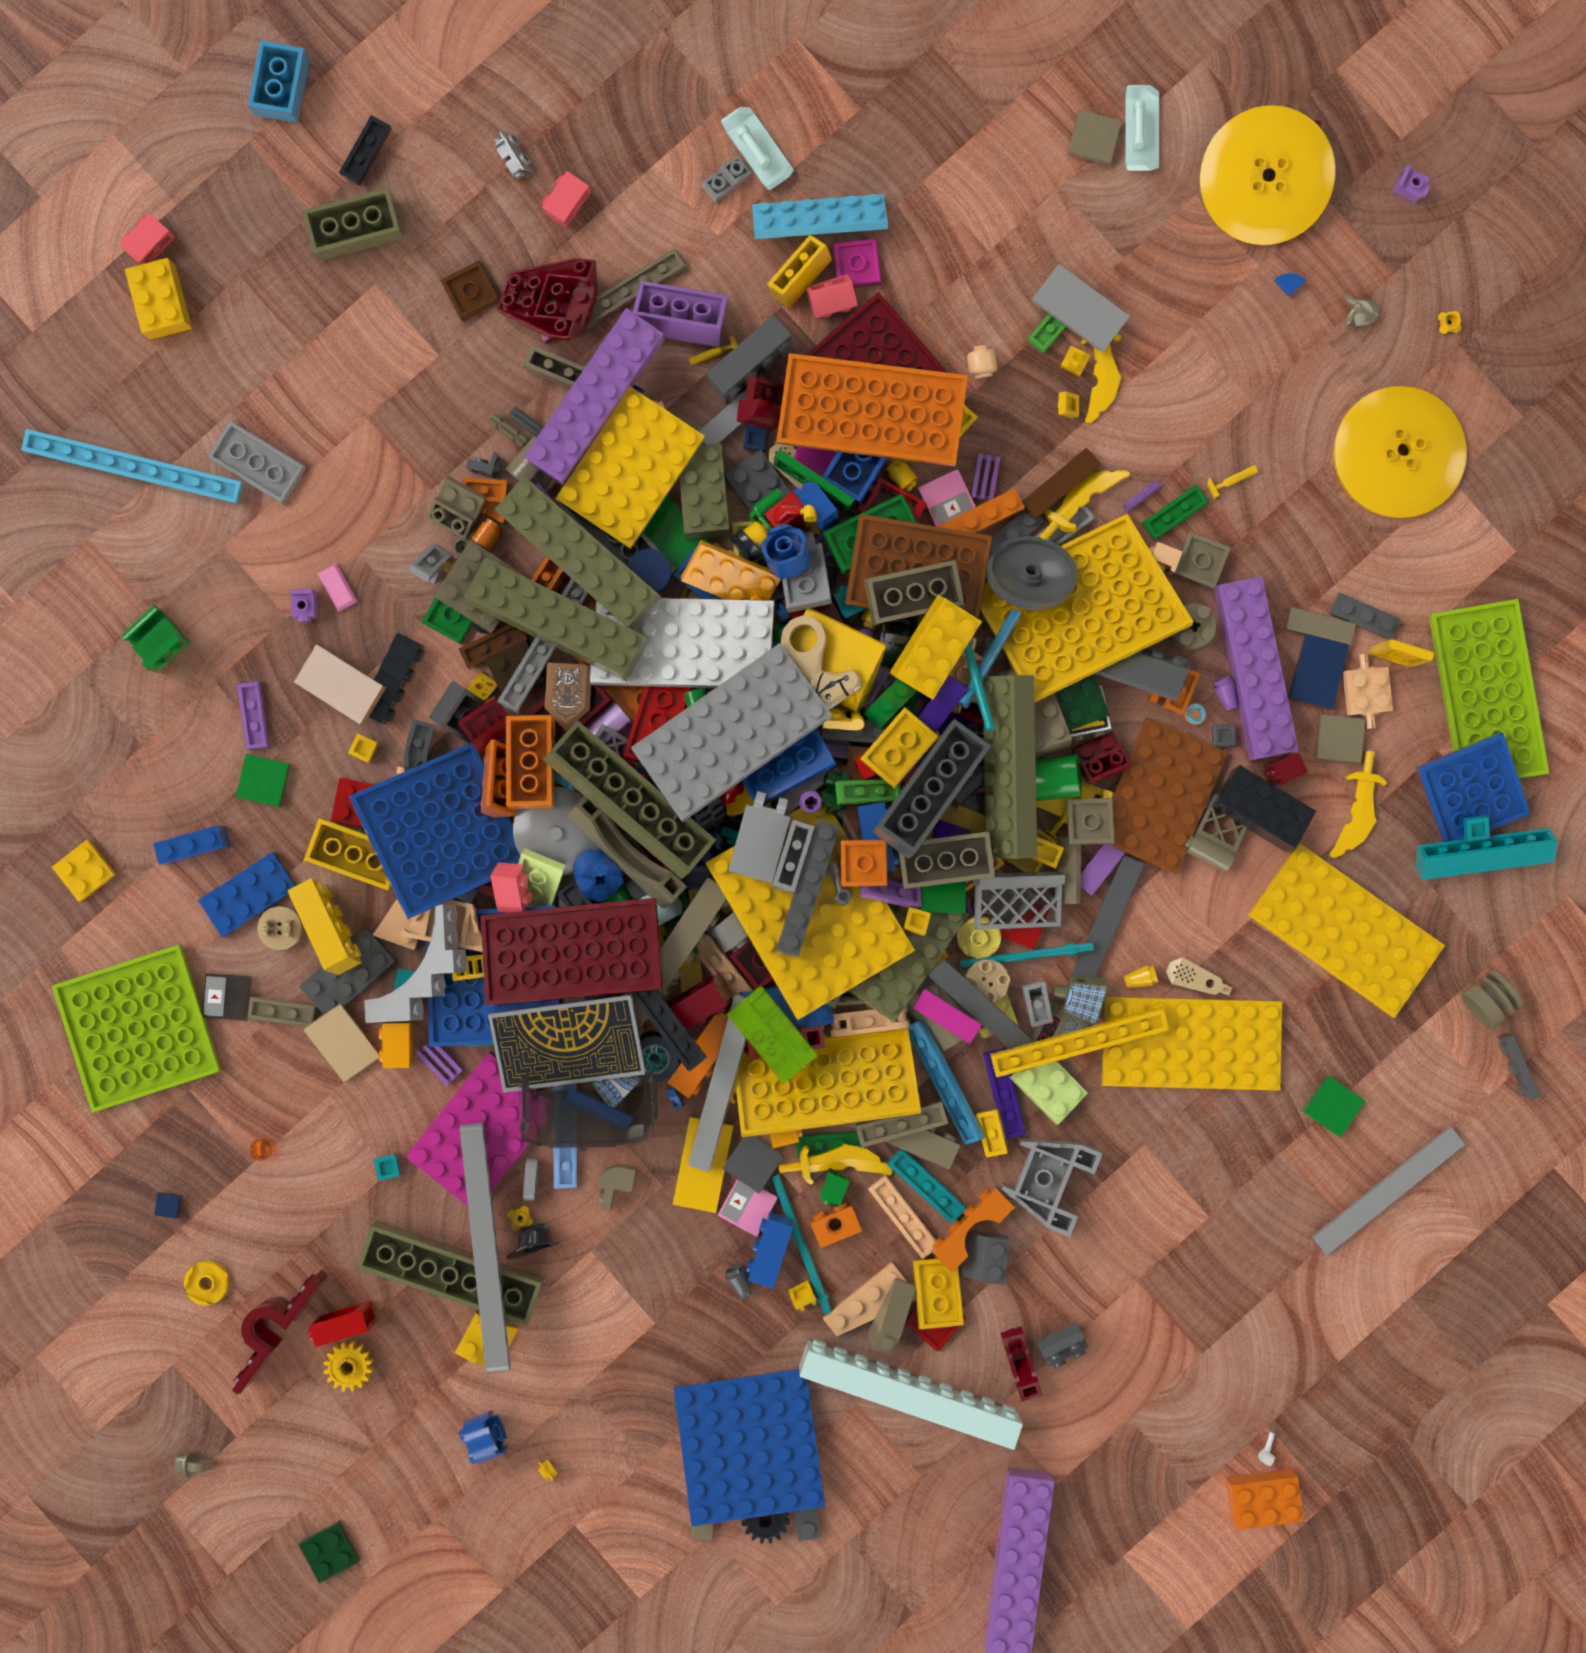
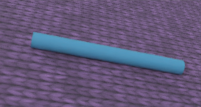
(991, 655)

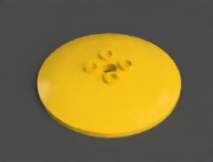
(1234, 168)
(1369, 456)

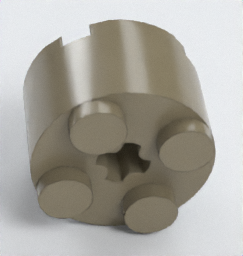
(1204, 629)

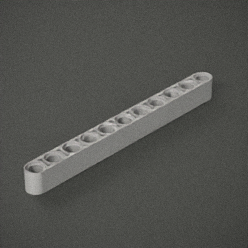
(485, 1248)

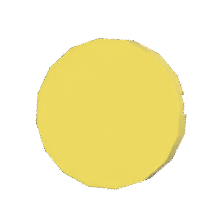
(978, 942)

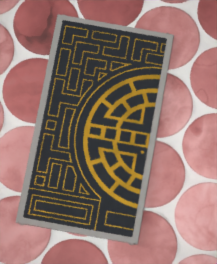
(567, 1043)

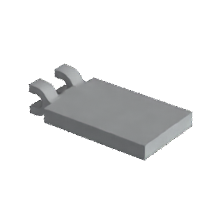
(809, 587)
(760, 839)

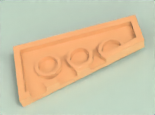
(392, 926)
(864, 1302)

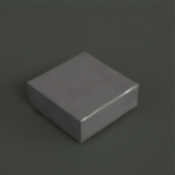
(1224, 735)

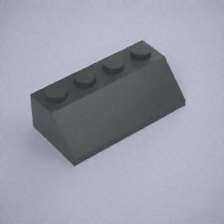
(1151, 672)

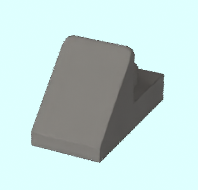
(428, 564)
(1037, 1003)

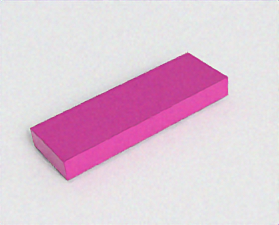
(946, 1015)

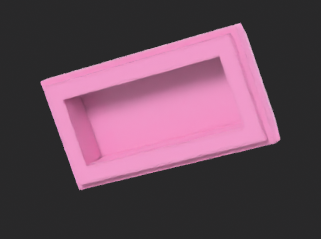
(337, 587)

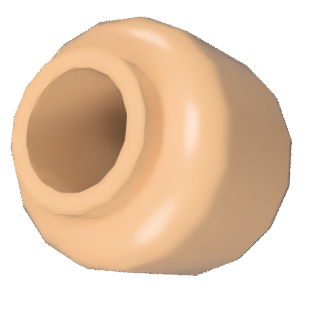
(982, 362)

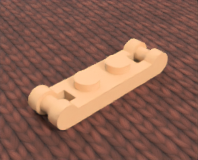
(866, 1021)

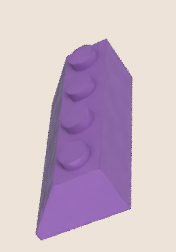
(682, 312)

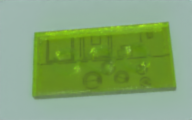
(772, 1034)

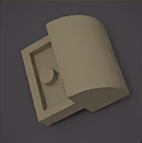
(520, 467)
(457, 508)

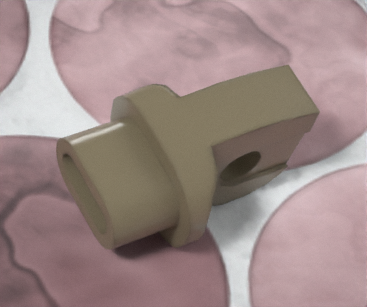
(190, 1464)

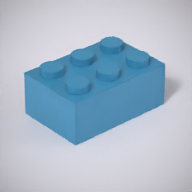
(279, 81)

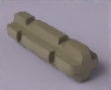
(509, 430)

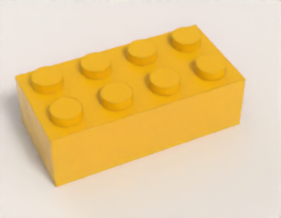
(935, 647)
(346, 852)
(324, 926)

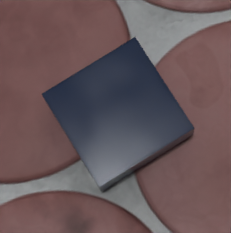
(755, 439)
(167, 1205)

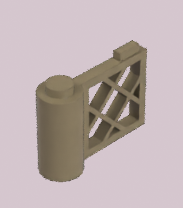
(1211, 849)

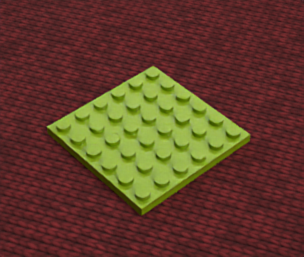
(136, 1028)

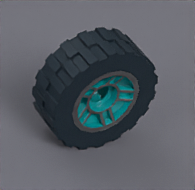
(666, 1061)

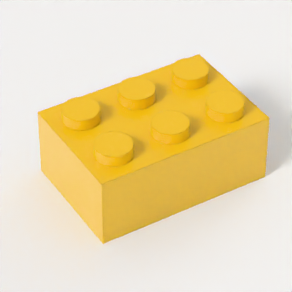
(158, 298)

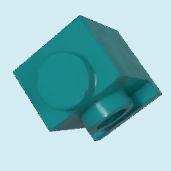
(845, 611)

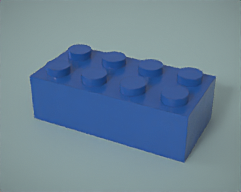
(854, 473)

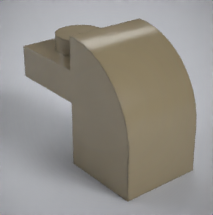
(615, 1177)

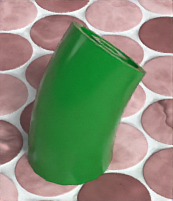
(1058, 777)

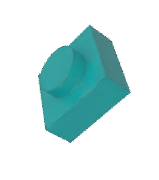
(1476, 828)
(729, 836)
(387, 1166)

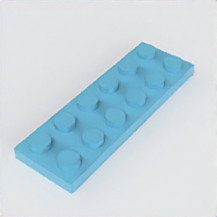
(819, 216)

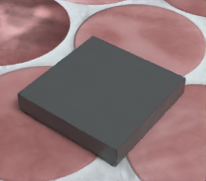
(753, 1162)

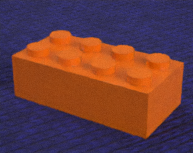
(528, 777)

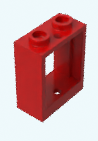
(894, 491)
(342, 1324)

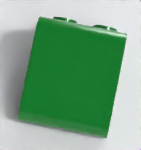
(155, 639)

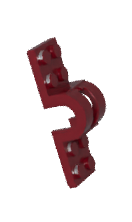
(264, 1340)

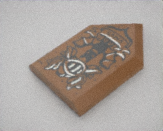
(567, 692)

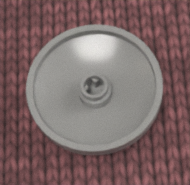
(551, 831)

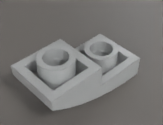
(726, 179)

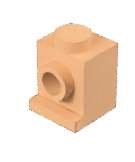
(1166, 557)

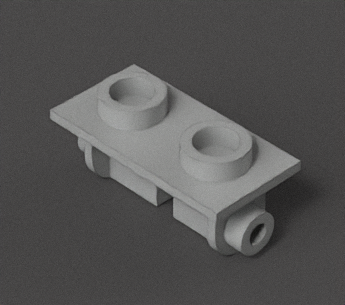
(508, 146)

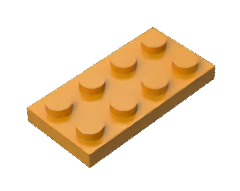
(728, 575)

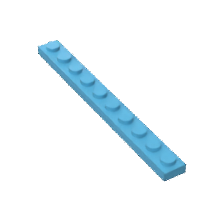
(132, 466)

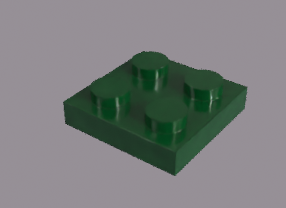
(1082, 703)
(329, 1552)

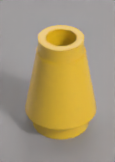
(1141, 977)

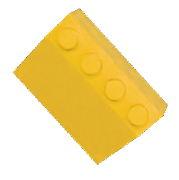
(844, 651)

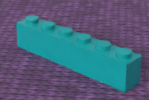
(1491, 854)

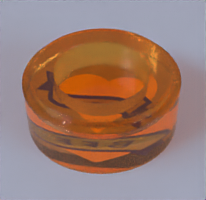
(261, 1149)

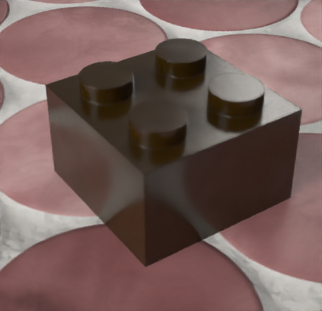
(507, 661)

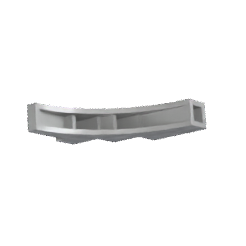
(428, 980)

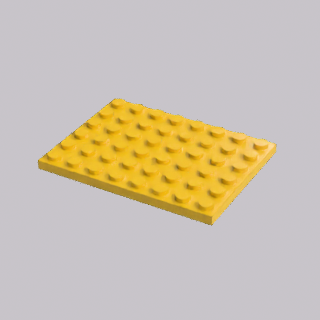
(1113, 612)
(840, 941)

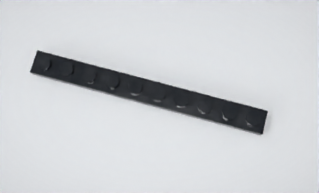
(652, 1002)

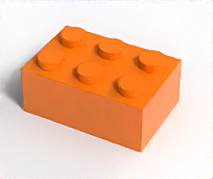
(1264, 1499)

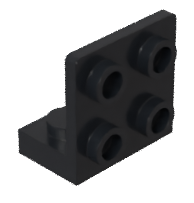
(896, 638)

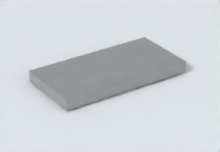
(1080, 308)
(256, 462)

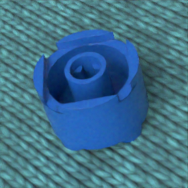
(786, 551)
(596, 875)
(484, 1437)

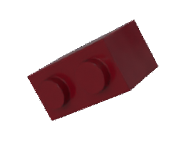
(1285, 769)

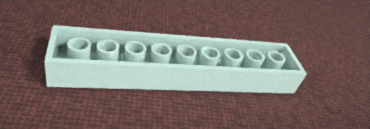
(910, 1394)

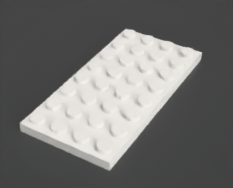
(696, 642)

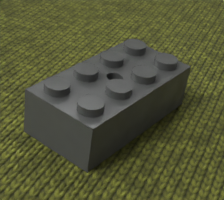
(749, 359)

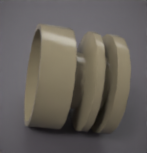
(1493, 998)

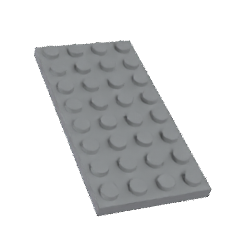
(731, 732)

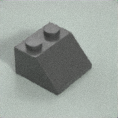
(453, 706)
(985, 1257)

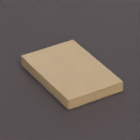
(342, 1042)

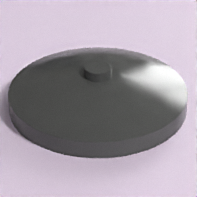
(1031, 573)

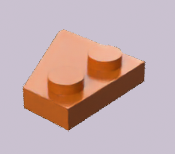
(494, 491)

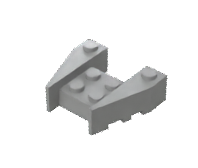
(1045, 1179)

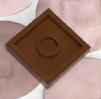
(470, 290)

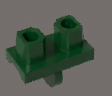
(829, 800)

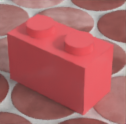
(565, 199)
(146, 239)
(831, 297)
(510, 887)

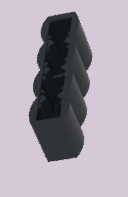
(394, 674)

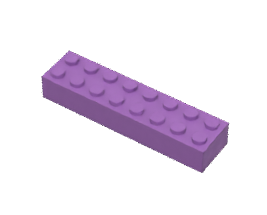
(594, 396)
(1255, 668)
(1018, 1561)

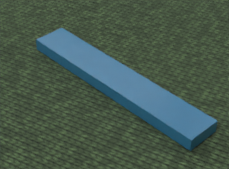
(945, 1082)

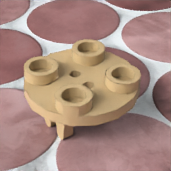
(290, 928)
(994, 973)

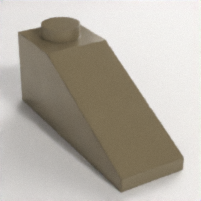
(891, 1316)

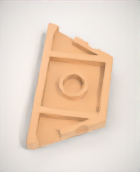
(467, 926)

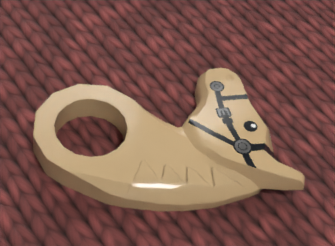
(829, 686)

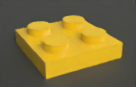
(84, 870)

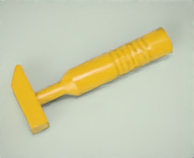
(709, 354)
(1231, 480)

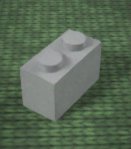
(729, 934)

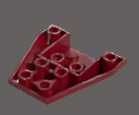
(552, 297)

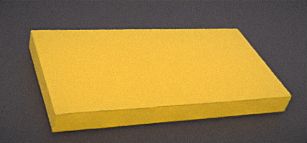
(698, 1187)

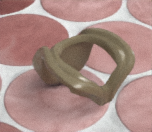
(1362, 312)

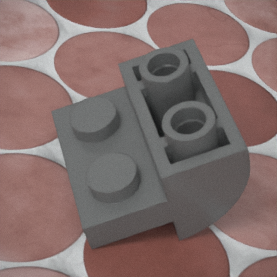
(1063, 1345)

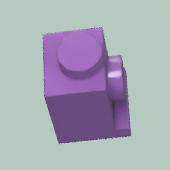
(1405, 188)
(308, 596)

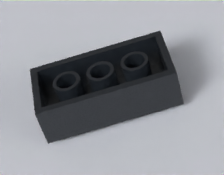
(1264, 808)

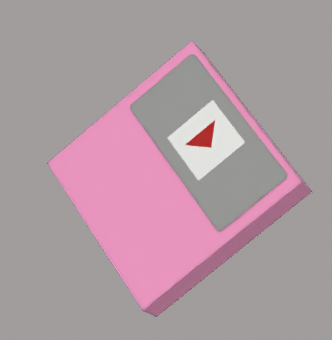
(946, 497)
(746, 1207)

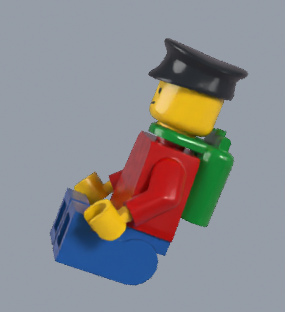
(799, 509)

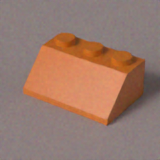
(494, 781)

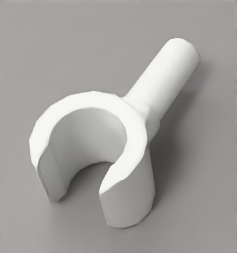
(1265, 1455)

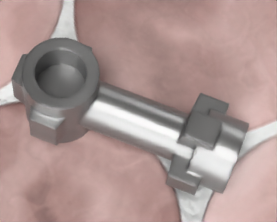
(843, 896)

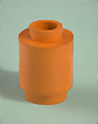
(487, 534)

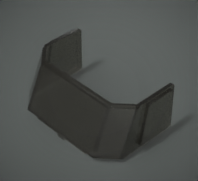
(555, 1124)

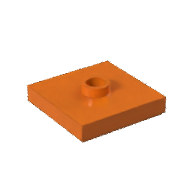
(863, 863)

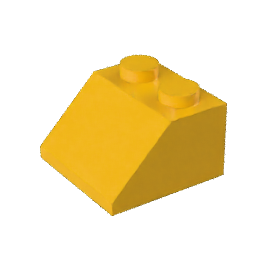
(472, 1344)

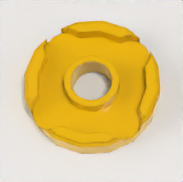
(218, 1276)

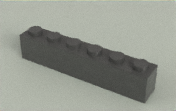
(807, 889)

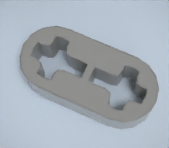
(531, 1179)

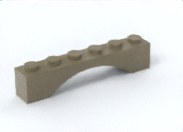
(652, 878)

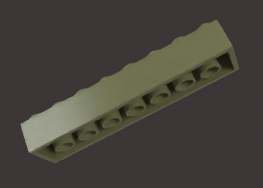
(577, 553)
(556, 619)
(1011, 767)
(628, 799)
(443, 1270)

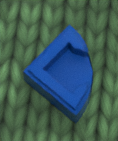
(1289, 282)
(781, 612)
(673, 1096)

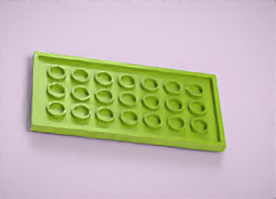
(1489, 681)

